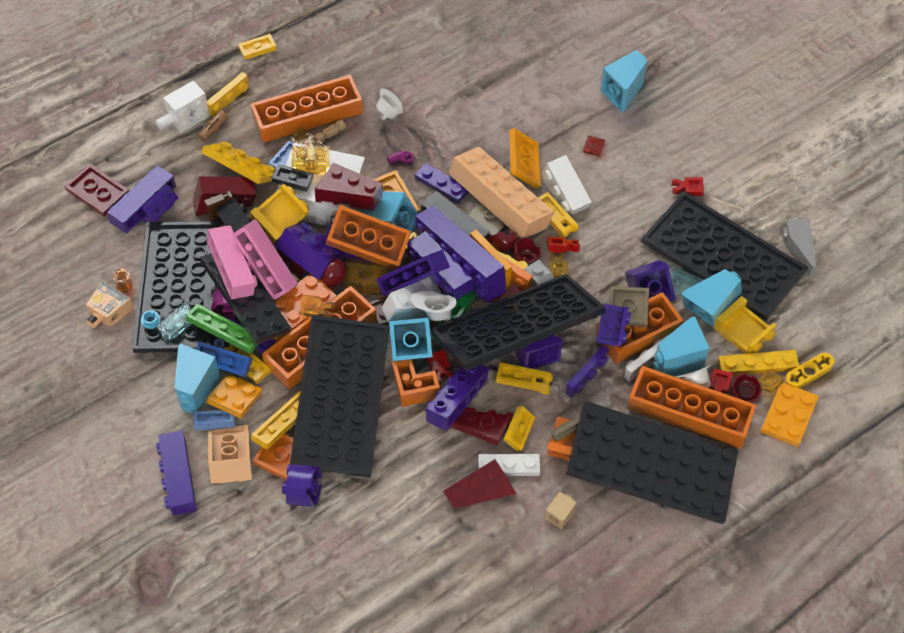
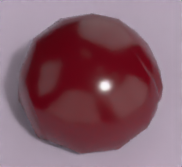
(503, 242)
(526, 251)
(335, 273)
(746, 388)

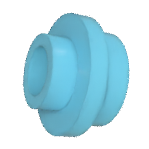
(150, 315)

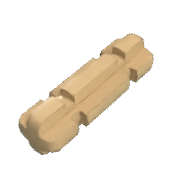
(330, 130)

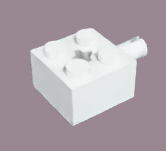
(184, 108)

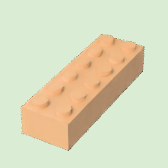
(501, 192)

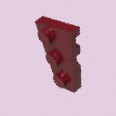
(483, 425)
(480, 486)

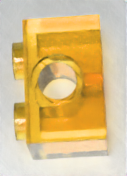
(311, 158)
(356, 278)

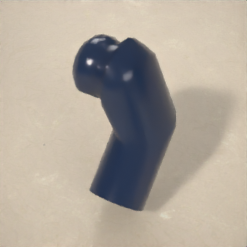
(217, 342)

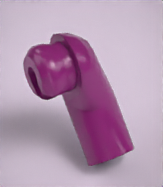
(401, 156)

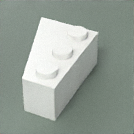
(565, 185)
(398, 303)

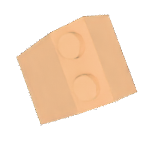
(229, 454)

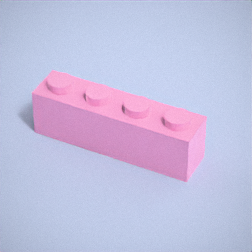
(264, 259)
(231, 263)

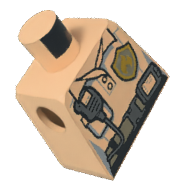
(107, 306)

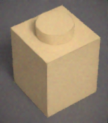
(560, 510)

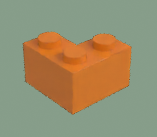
(411, 387)

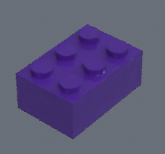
(308, 248)

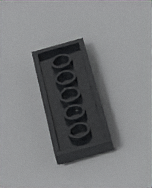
(255, 312)

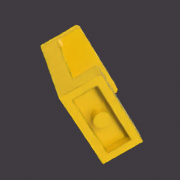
(279, 212)
(744, 327)

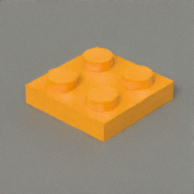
(234, 396)

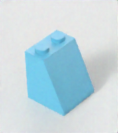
(624, 79)
(394, 209)
(713, 295)
(411, 339)
(682, 350)
(195, 378)

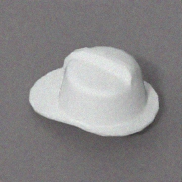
(388, 105)
(436, 305)
(697, 377)

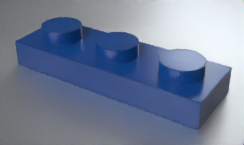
(227, 360)

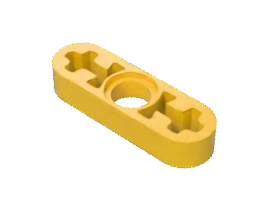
(813, 364)

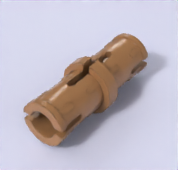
(219, 118)

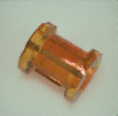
(122, 280)

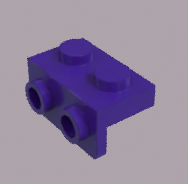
(158, 204)
(612, 325)

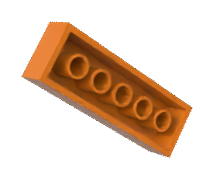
(307, 108)
(288, 355)
(691, 407)

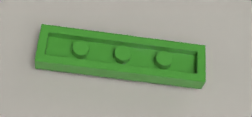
(221, 328)

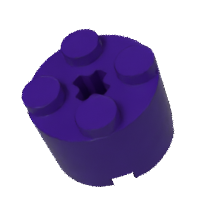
(302, 485)

